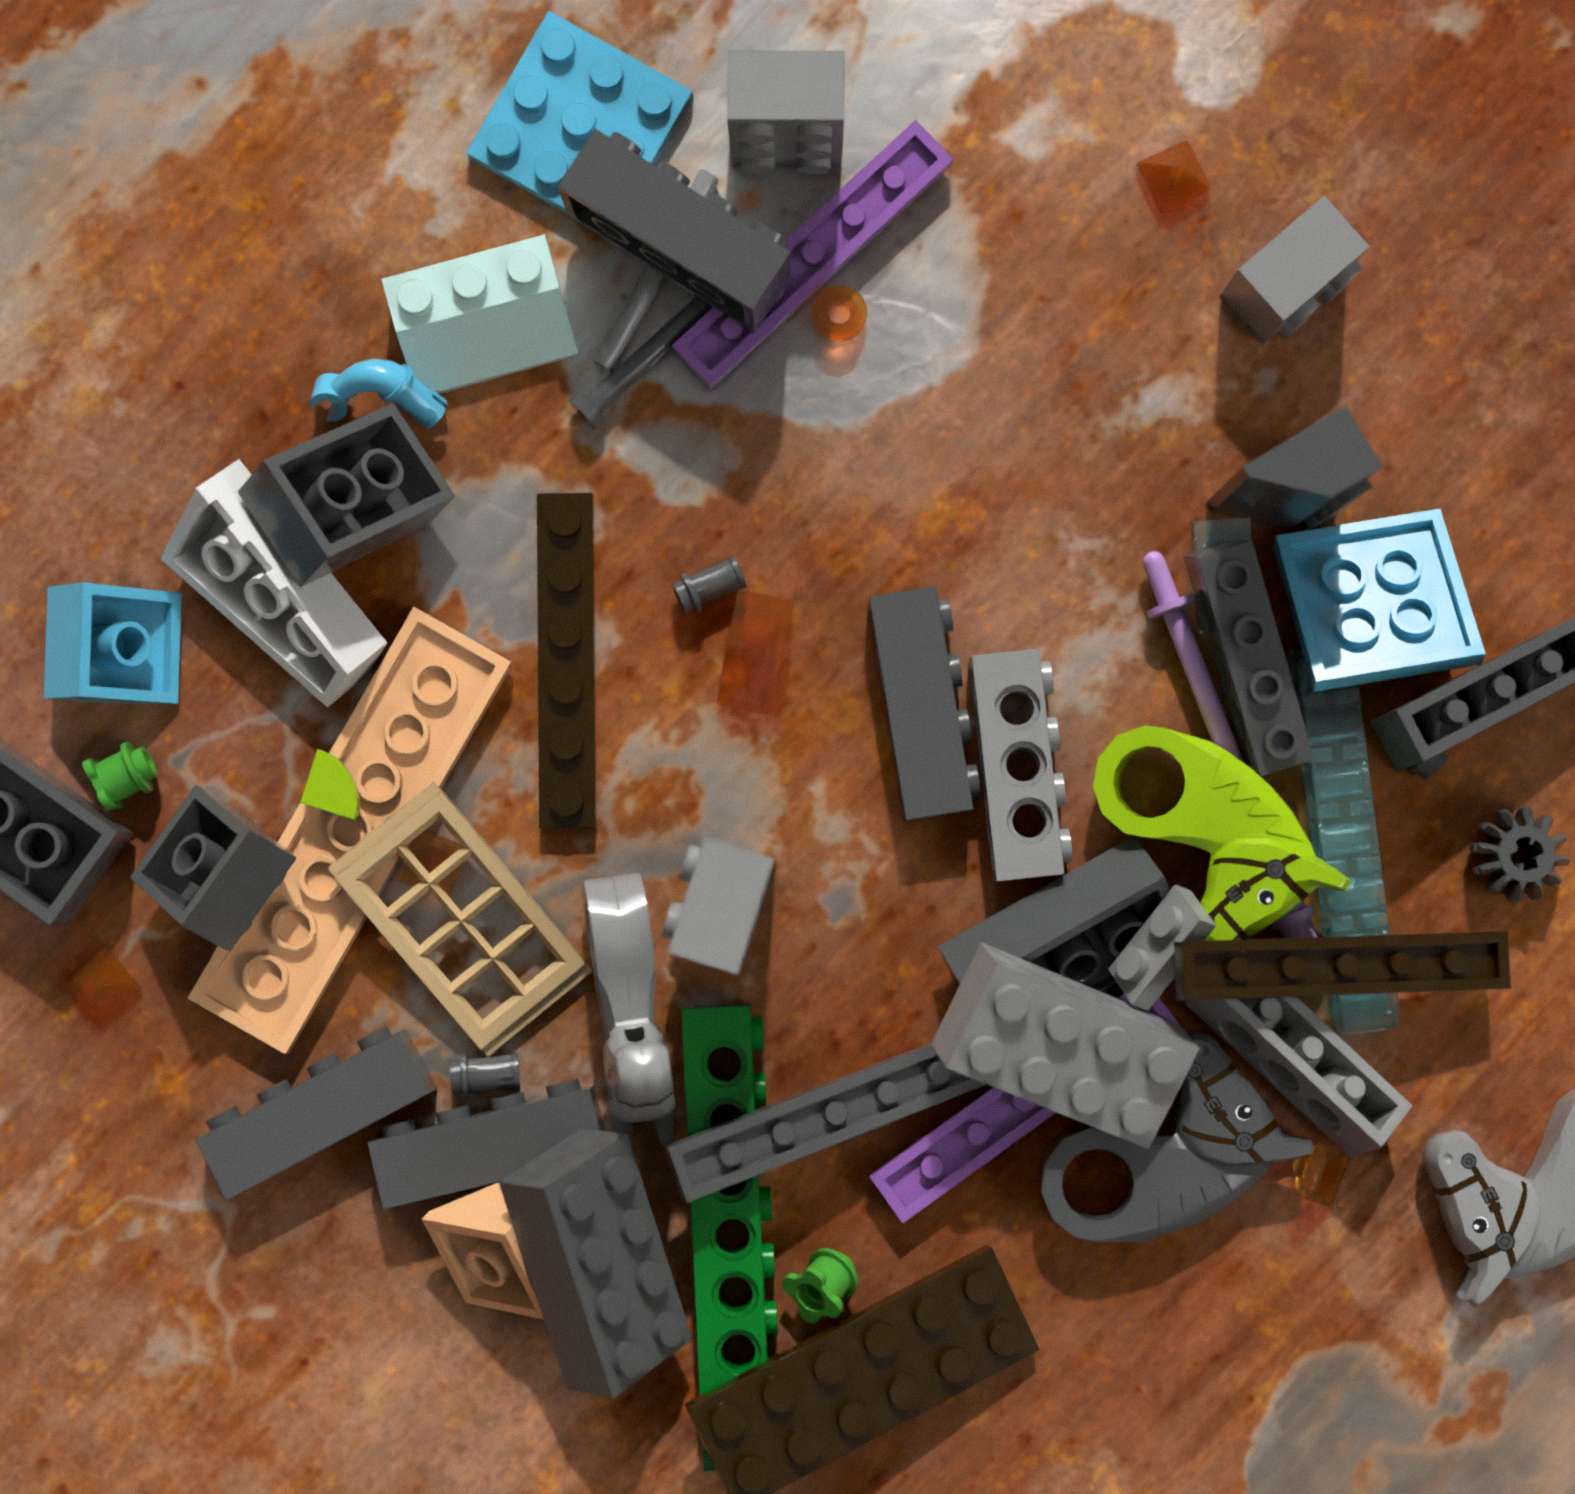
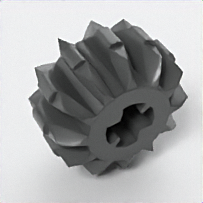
(1534, 867)

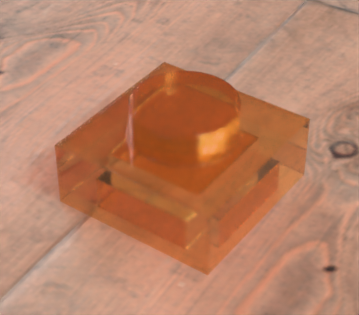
(431, 851)

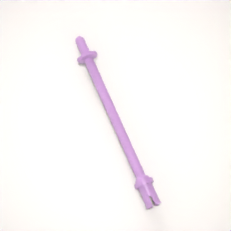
(1171, 606)

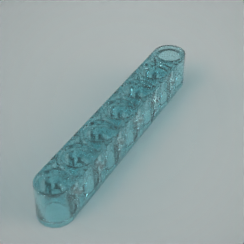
(1344, 834)

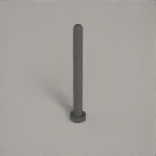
(591, 405)

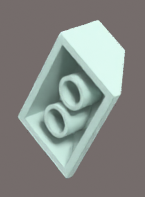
(481, 315)

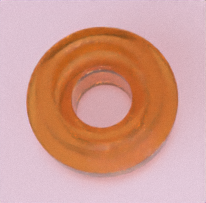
(839, 296)

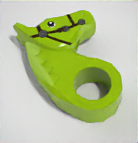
(1256, 844)

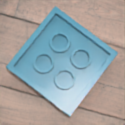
(557, 99)
(1378, 600)

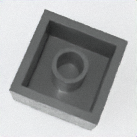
(212, 868)

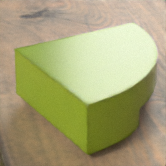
(331, 787)

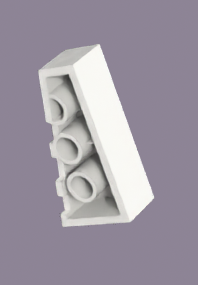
(231, 563)

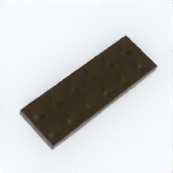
(862, 1376)

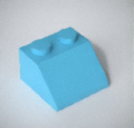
(112, 644)

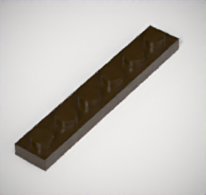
(566, 660)
(1341, 965)

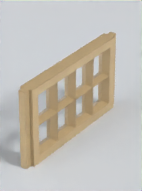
(392, 838)

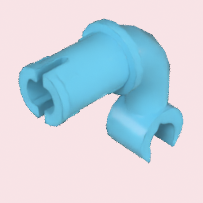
(388, 379)

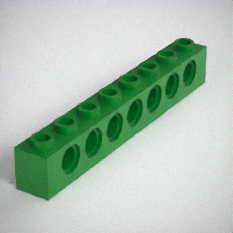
(716, 1320)

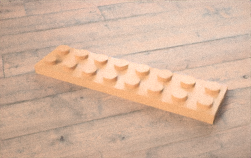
(394, 745)

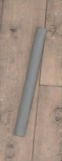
(641, 296)

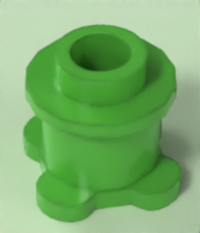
(121, 775)
(822, 1285)

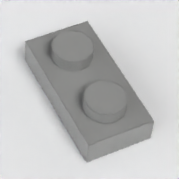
(1149, 959)

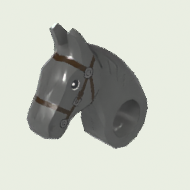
(1210, 1158)

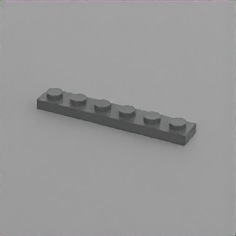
(812, 1121)

